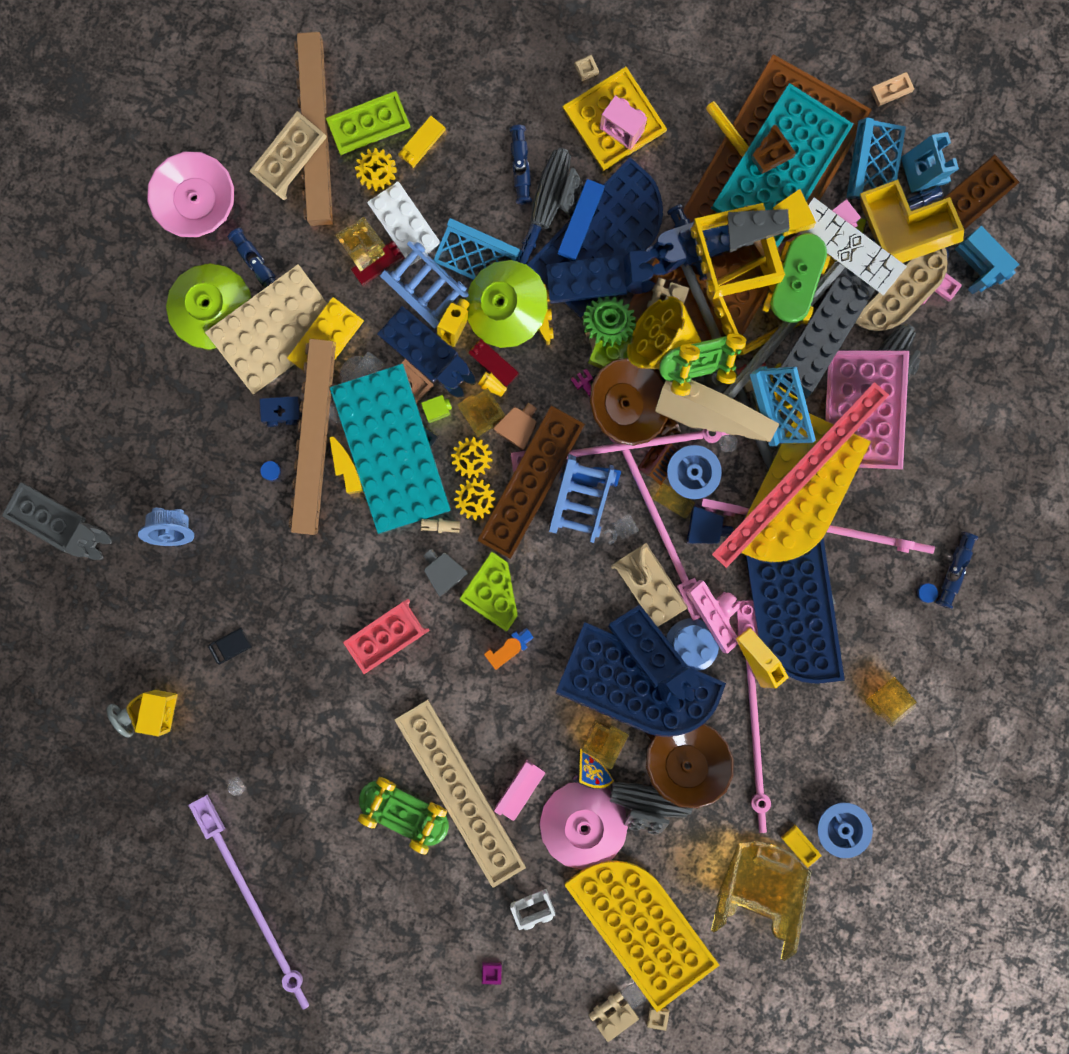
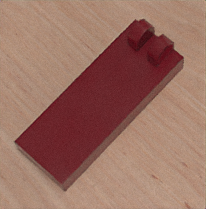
(391, 257)
(493, 362)

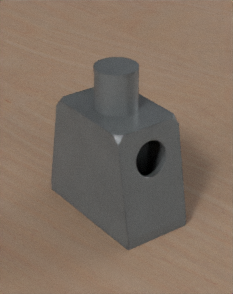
(443, 571)

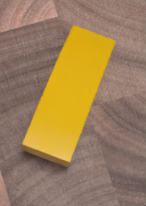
(345, 467)

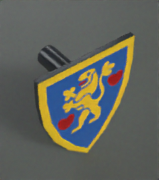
(591, 773)

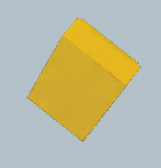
(801, 846)

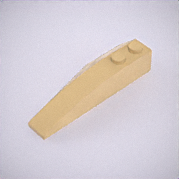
(714, 412)

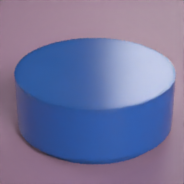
(270, 471)
(927, 593)

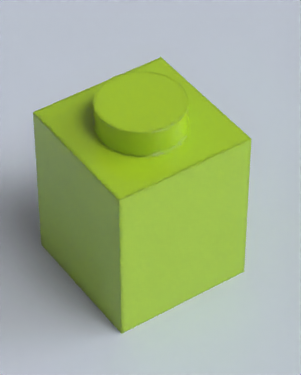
(436, 408)

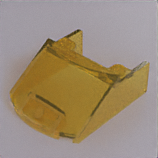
(769, 884)

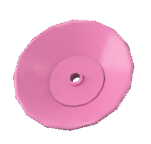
(181, 179)
(579, 806)

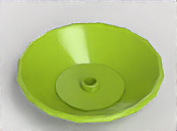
(186, 297)
(522, 307)

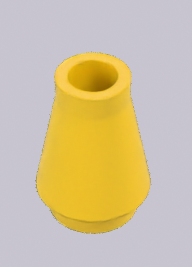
(492, 383)

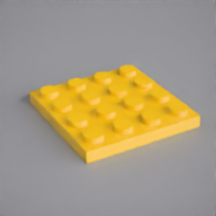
(587, 110)

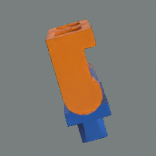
(509, 649)

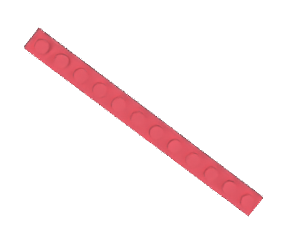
(800, 475)

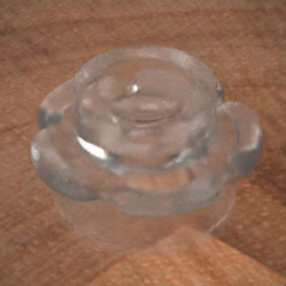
(731, 447)
(236, 786)

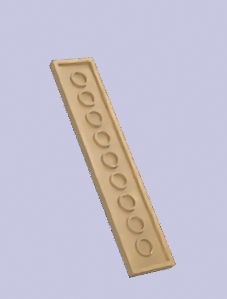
(460, 793)

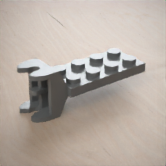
(55, 523)

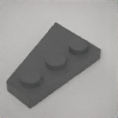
(752, 226)

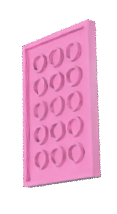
(849, 379)

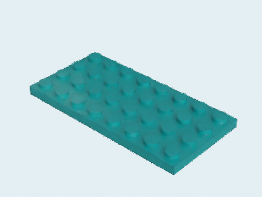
(814, 135)
(390, 448)

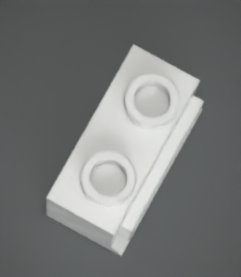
(530, 921)

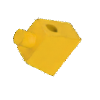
(799, 213)
(453, 322)

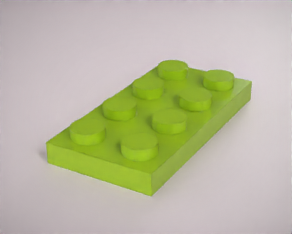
(368, 122)

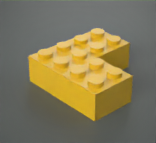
(908, 232)

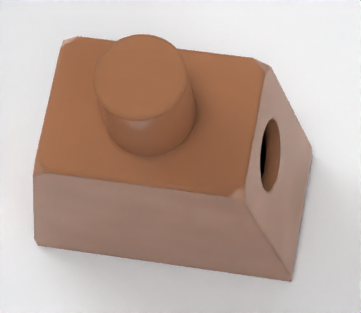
(518, 426)

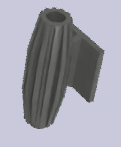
(556, 189)
(901, 340)
(646, 805)

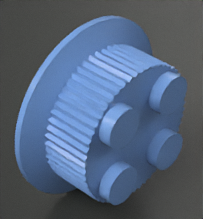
(694, 472)
(166, 528)
(693, 643)
(845, 830)

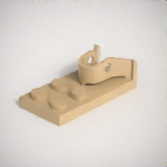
(288, 154)
(650, 585)

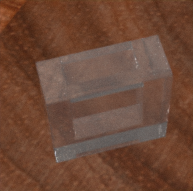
(633, 995)

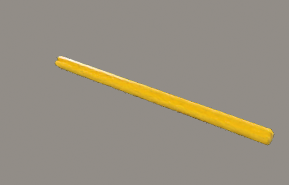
(735, 138)

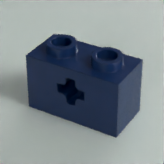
(271, 406)

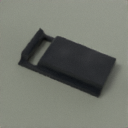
(230, 645)

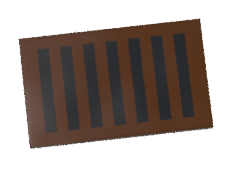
(656, 462)

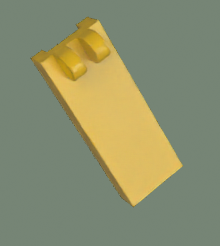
(421, 141)

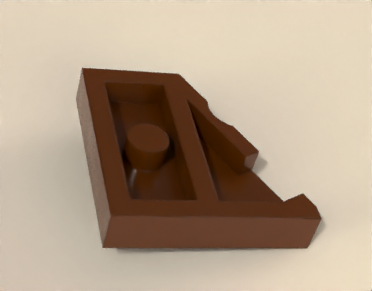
(772, 151)

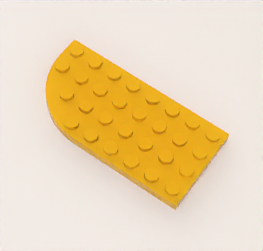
(812, 509)
(642, 929)

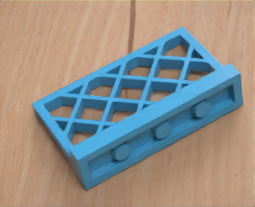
(861, 155)
(479, 238)
(770, 407)

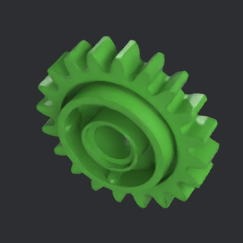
(619, 329)

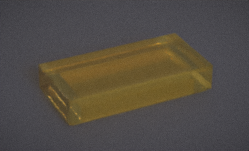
(673, 501)

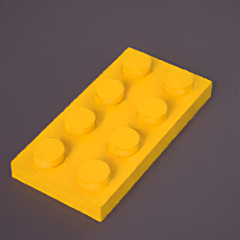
(333, 324)

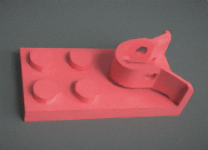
(384, 637)

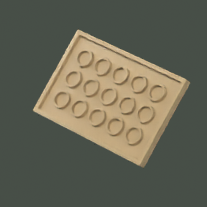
(268, 328)

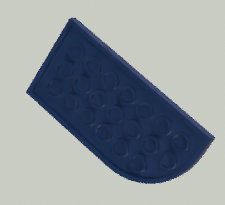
(798, 615)
(610, 682)

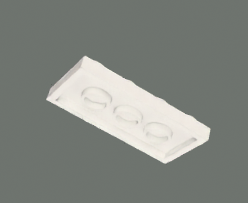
(403, 220)

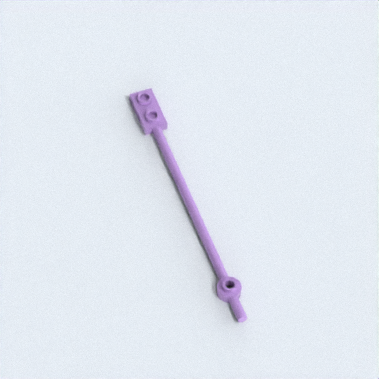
(211, 827)

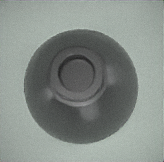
(711, 381)

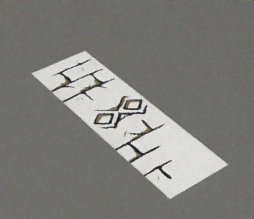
(854, 249)

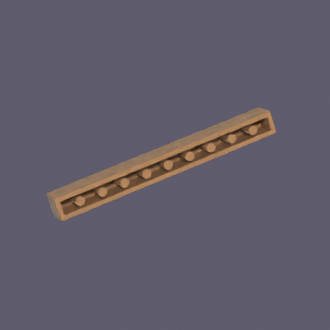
(314, 108)
(313, 436)

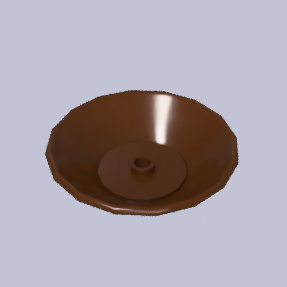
(639, 390)
(709, 769)

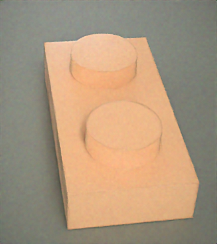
(892, 89)

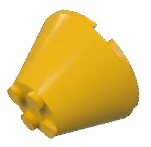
(660, 330)

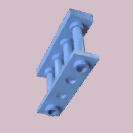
(407, 291)
(567, 485)

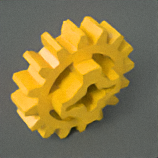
(368, 168)
(472, 449)
(471, 491)

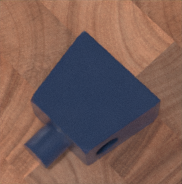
(706, 527)

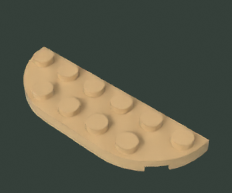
(906, 294)

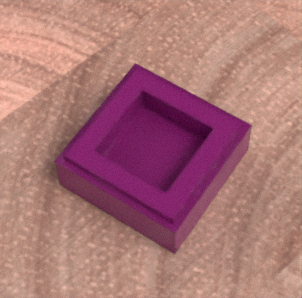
(491, 973)

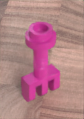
(584, 382)

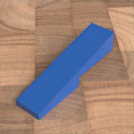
(581, 219)

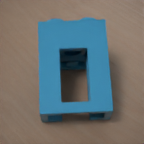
(926, 164)
(987, 259)

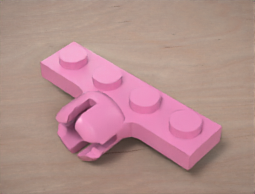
(716, 614)

